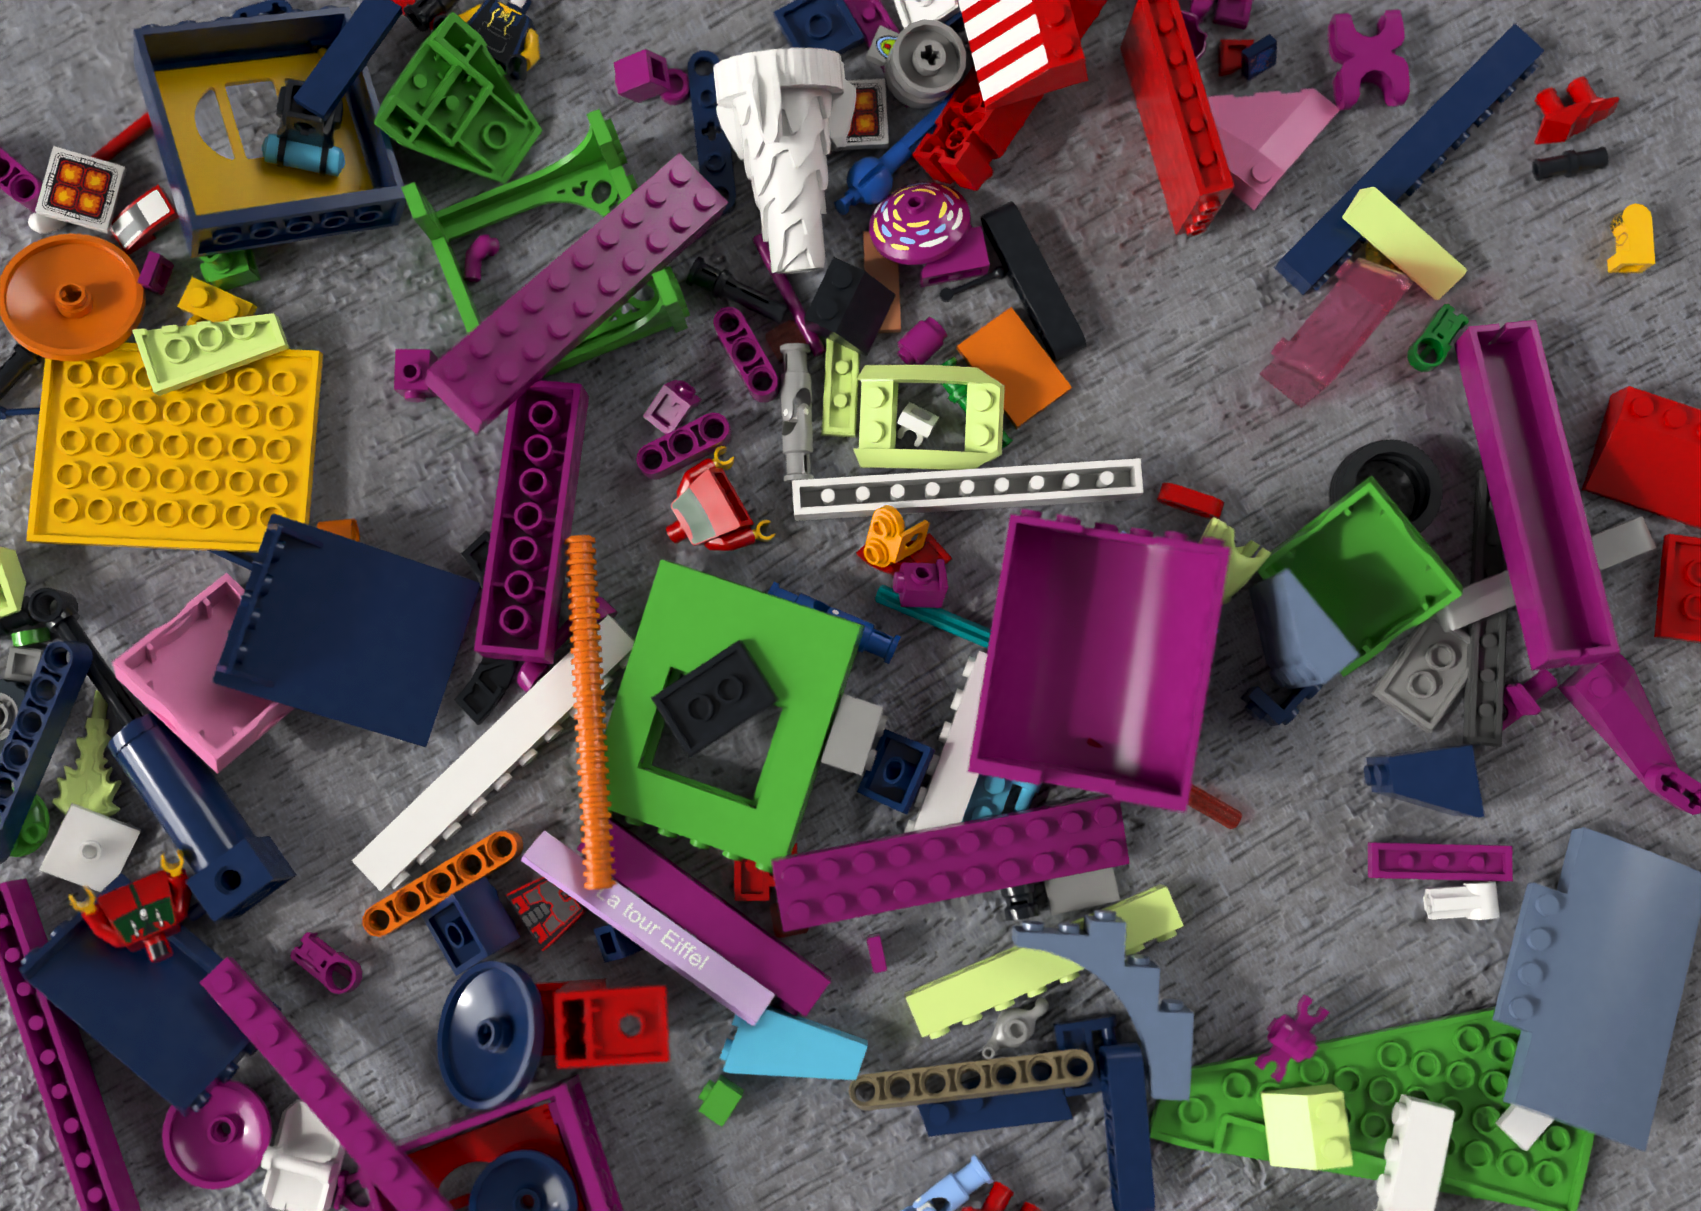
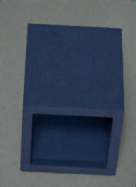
(1430, 778)

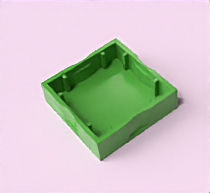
(1366, 570)

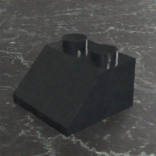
(849, 307)

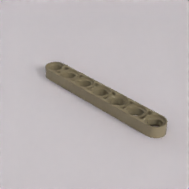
(985, 1068)

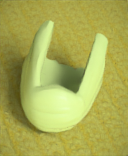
(1240, 565)

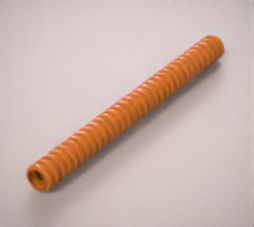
(589, 711)

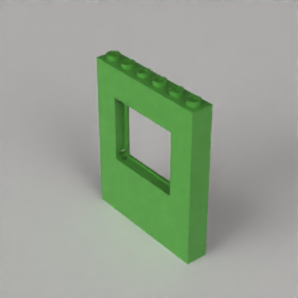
(804, 661)

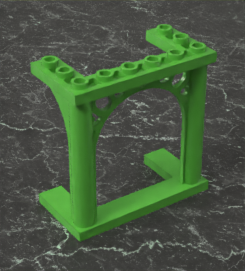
(592, 162)

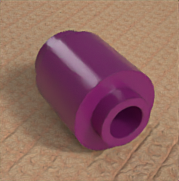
(921, 342)

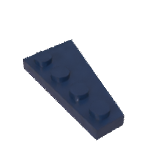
(999, 1110)

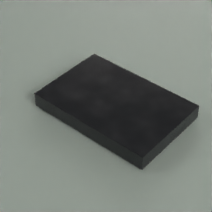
(715, 698)

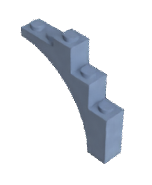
(1162, 1028)

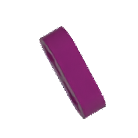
(1680, 783)

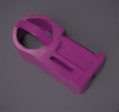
(321, 960)

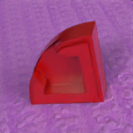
(1231, 55)

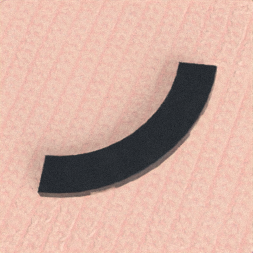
(492, 674)

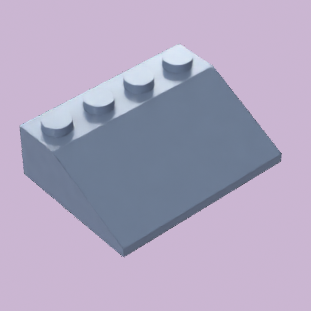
(1296, 634)

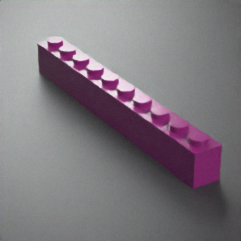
(61, 1066)

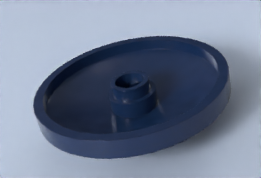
(490, 1035)

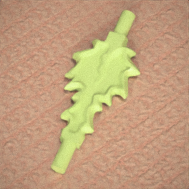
(90, 783)

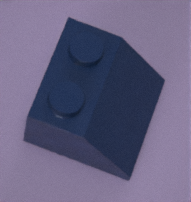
(471, 925)

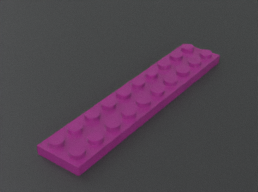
(949, 861)

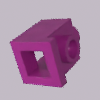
(921, 584)

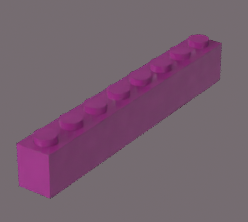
(715, 921)

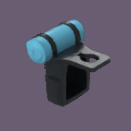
(303, 137)

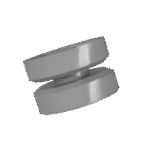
(925, 64)

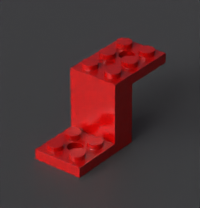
(586, 1023)

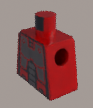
(546, 910)

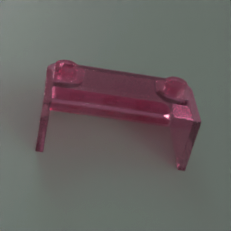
(1335, 329)

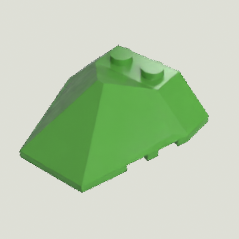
(459, 105)

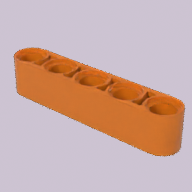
(426, 885)

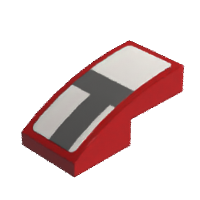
(142, 218)

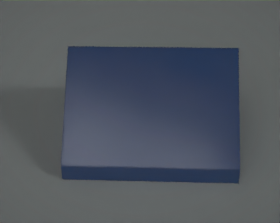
(896, 771)

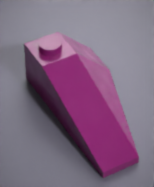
(1620, 713)

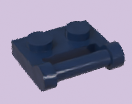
(1078, 1035)

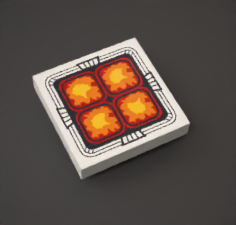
(869, 118)
(80, 189)

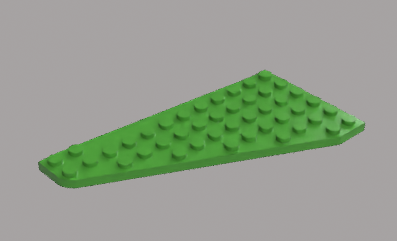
(1444, 1060)

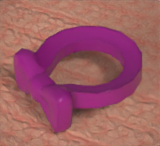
(341, 1198)

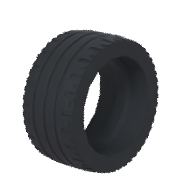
(1409, 459)

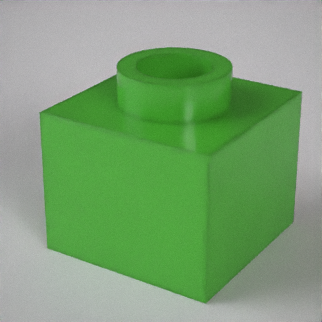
(719, 1099)

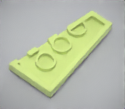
(192, 353)

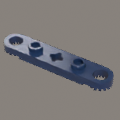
(715, 155)

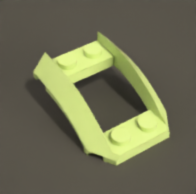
(879, 417)

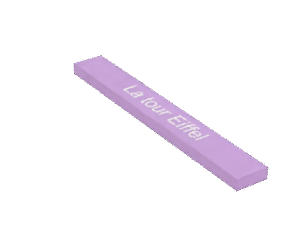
(651, 930)

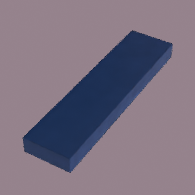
(347, 56)

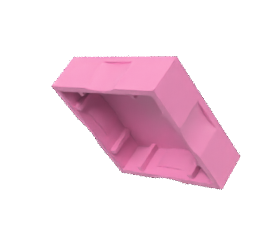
(174, 676)

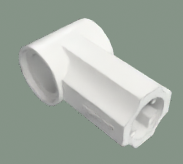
(1472, 900)

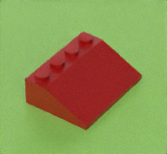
(1649, 456)

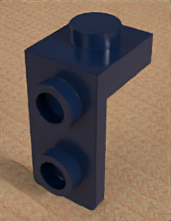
(1263, 707)

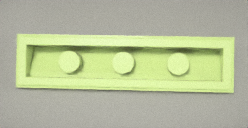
(1403, 242)

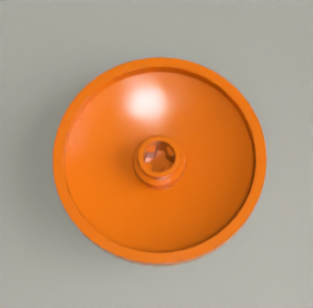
(71, 297)

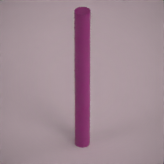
(790, 298)

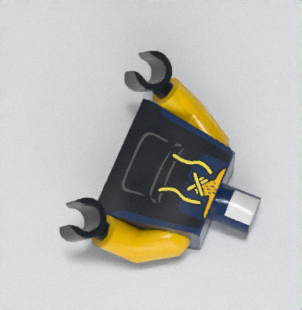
(507, 33)

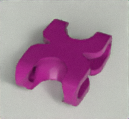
(1368, 59)

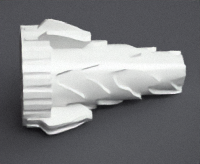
(781, 120)

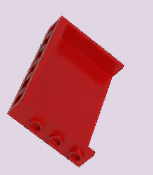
(1176, 115)

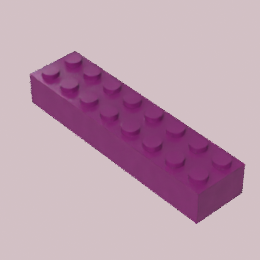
(530, 523)

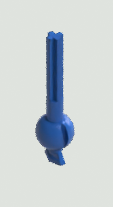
(871, 178)

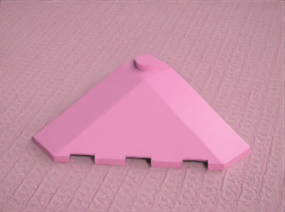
(1267, 135)

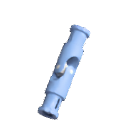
(954, 1188)

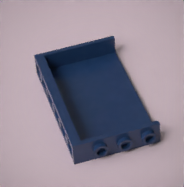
(141, 1010)

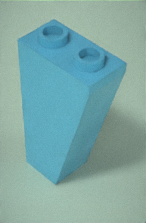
(792, 1048)

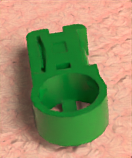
(1437, 336)

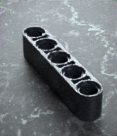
(1033, 281)

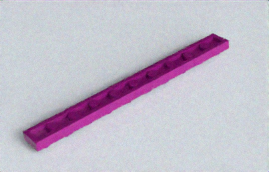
(322, 1090)

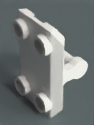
(301, 1163)

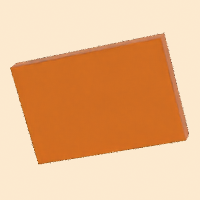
(1017, 360)

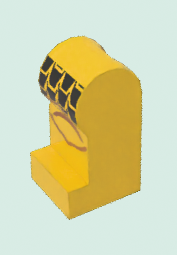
(1633, 240)

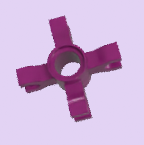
(1291, 1038)

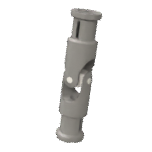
(796, 437)

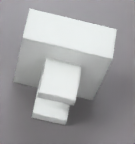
(917, 420)

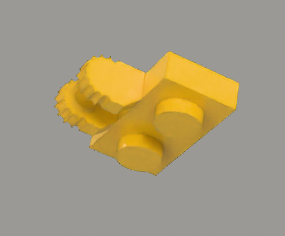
(212, 304)

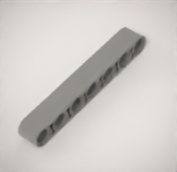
(1496, 593)

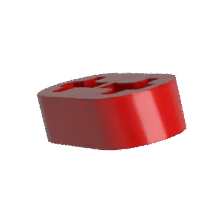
(1190, 501)

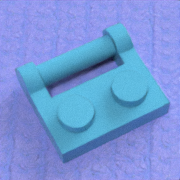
(991, 795)

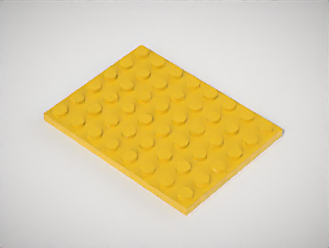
(176, 466)

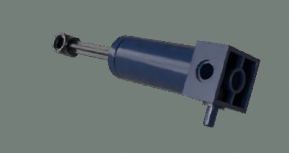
(228, 860)

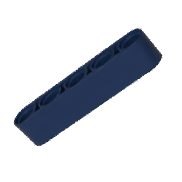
(1127, 1127)

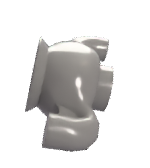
(1014, 1027)

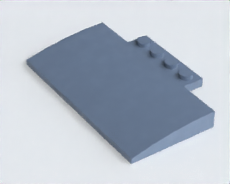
(1599, 986)

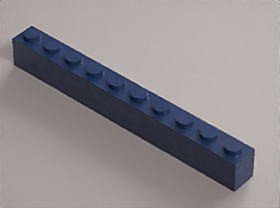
(1414, 154)

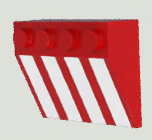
(1022, 48)

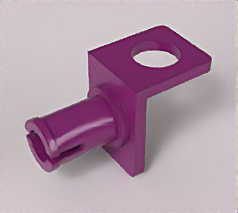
(1521, 699)

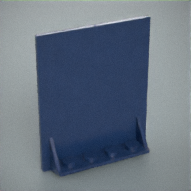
(346, 631)

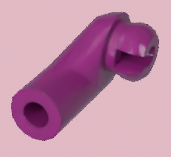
(475, 254)

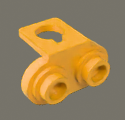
(888, 540)

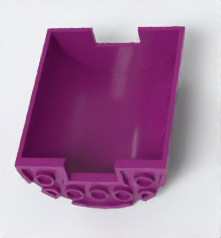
(1100, 644)

